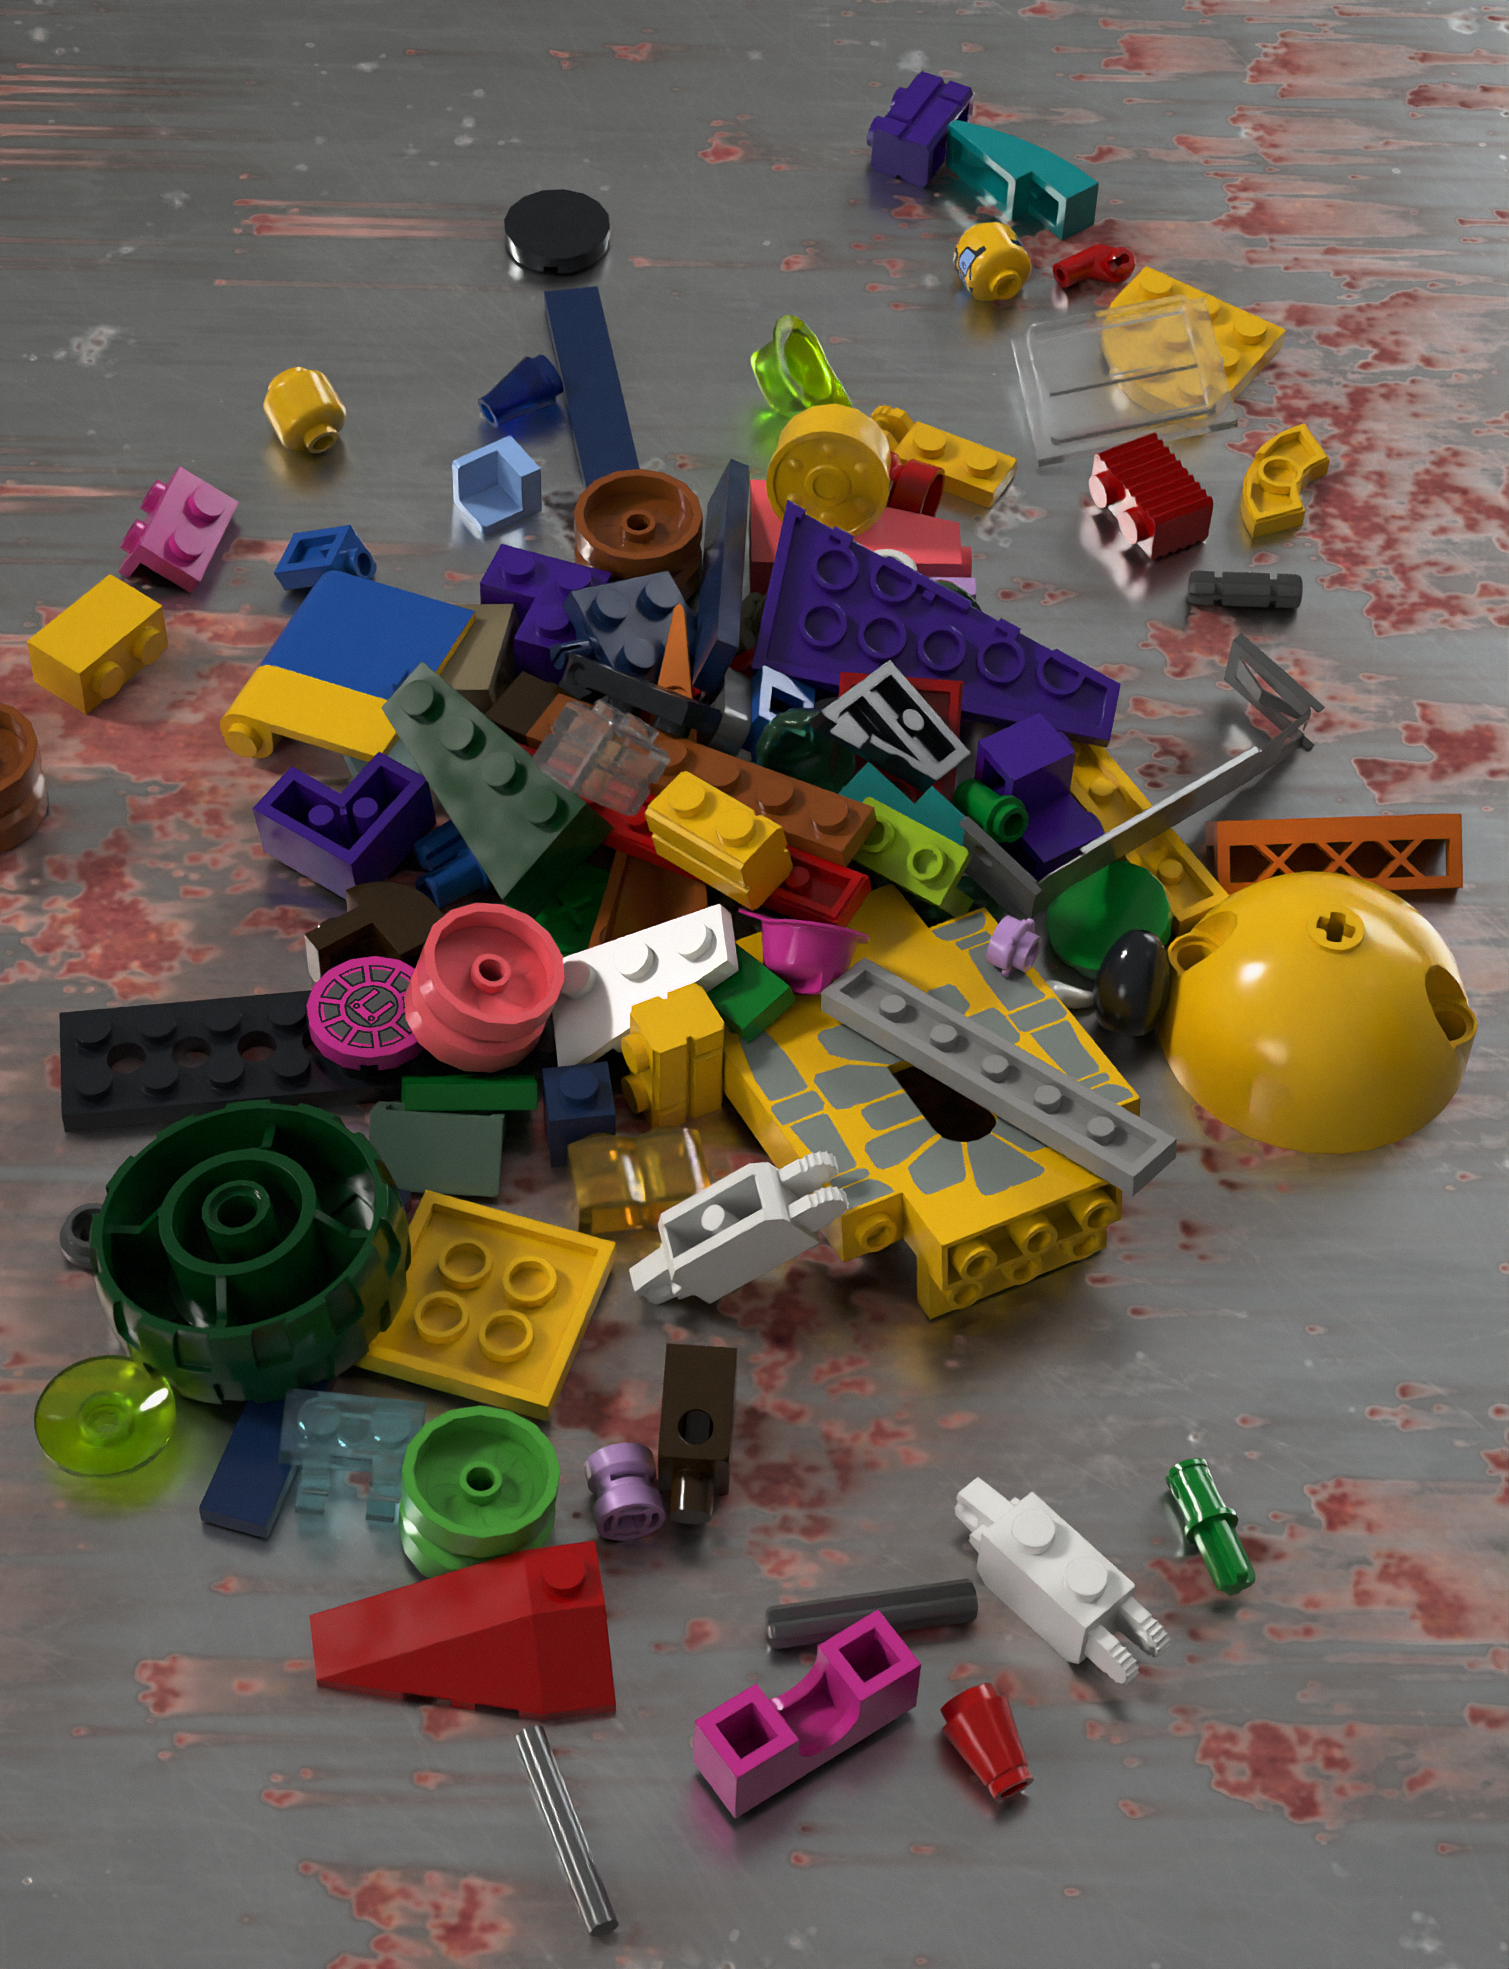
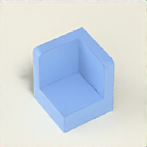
(497, 485)

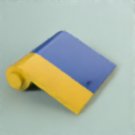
(340, 665)

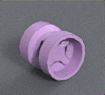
(626, 1498)

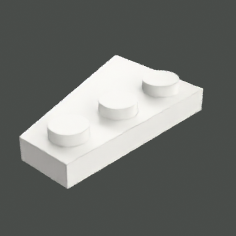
(613, 976)

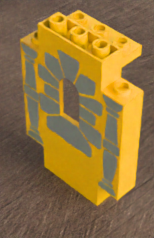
(968, 1210)

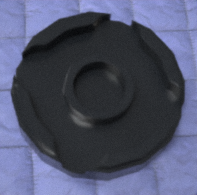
(557, 230)

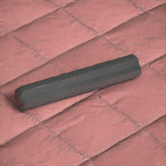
(902, 1607)

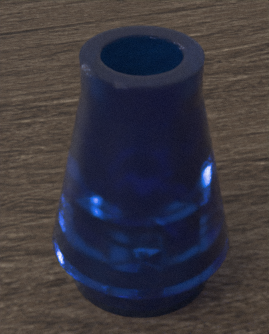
(525, 389)

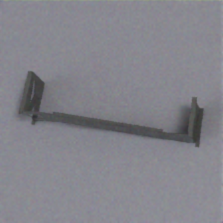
(1023, 898)

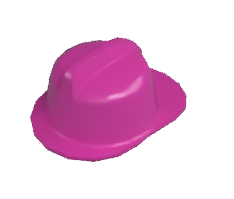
(806, 952)

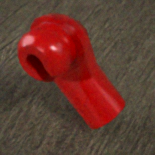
(1095, 263)

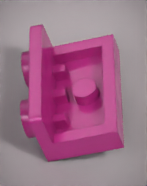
(179, 530)

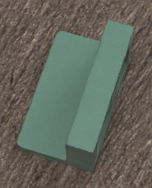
(441, 1148)

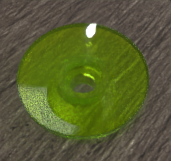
(100, 1394)

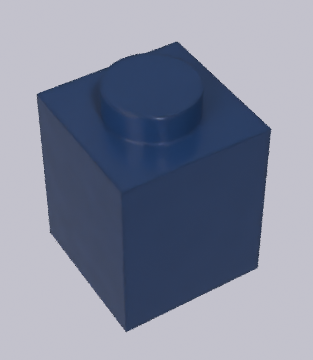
(576, 1105)

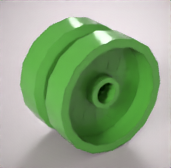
(476, 1489)

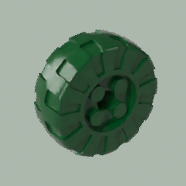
(251, 1251)

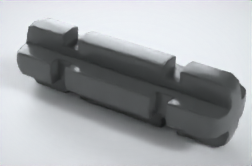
(1245, 589)

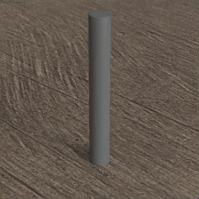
(567, 1831)

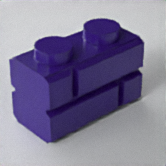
(915, 130)

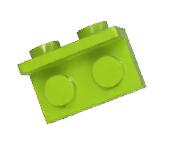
(915, 860)

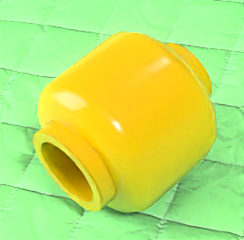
(304, 409)

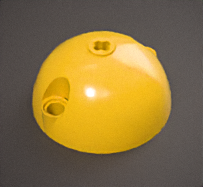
(1317, 1014)

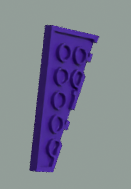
(853, 610)

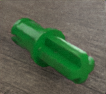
(1211, 1526)

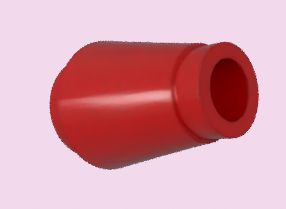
(988, 1739)

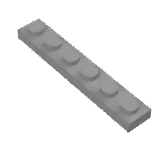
(1000, 1076)

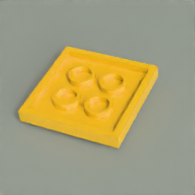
(492, 1305)

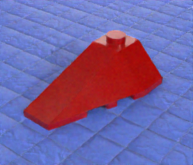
(493, 1634)

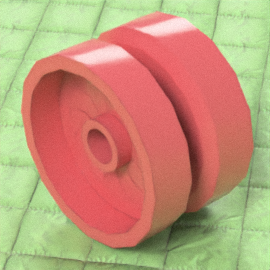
(484, 987)

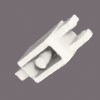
(740, 1229)
(1057, 1581)

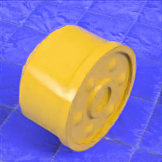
(833, 467)

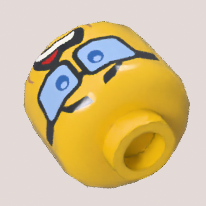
(991, 259)

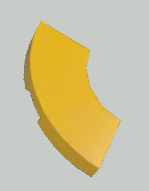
(1277, 477)

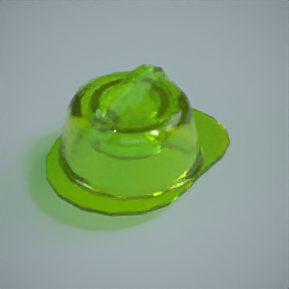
(795, 370)

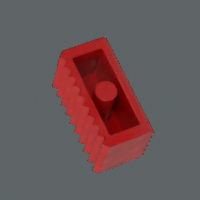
(1151, 496)

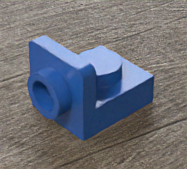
(321, 551)

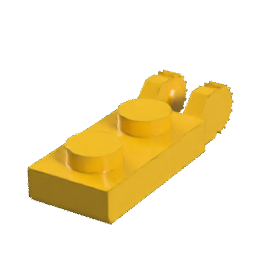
(970, 468)

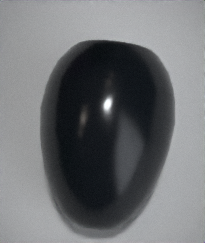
(1132, 984)

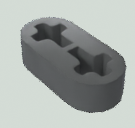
(735, 703)

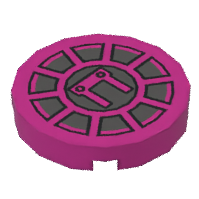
(360, 1014)

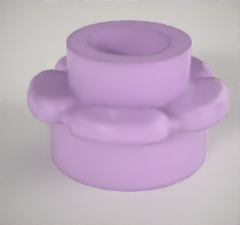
(1013, 945)

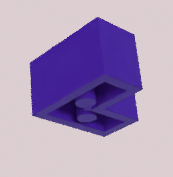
(537, 590)
(1037, 768)
(348, 834)

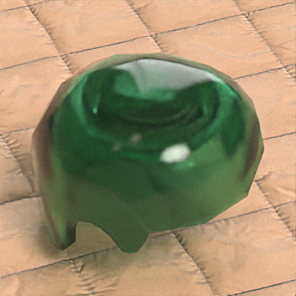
(798, 751)

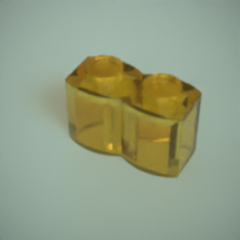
(628, 1181)

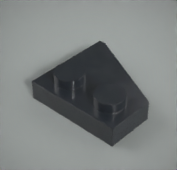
(892, 729)

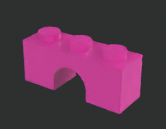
(763, 1745)

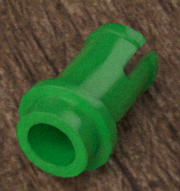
(1000, 816)

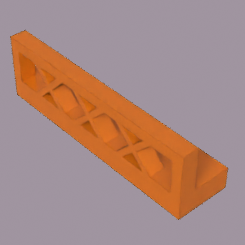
(1342, 829)

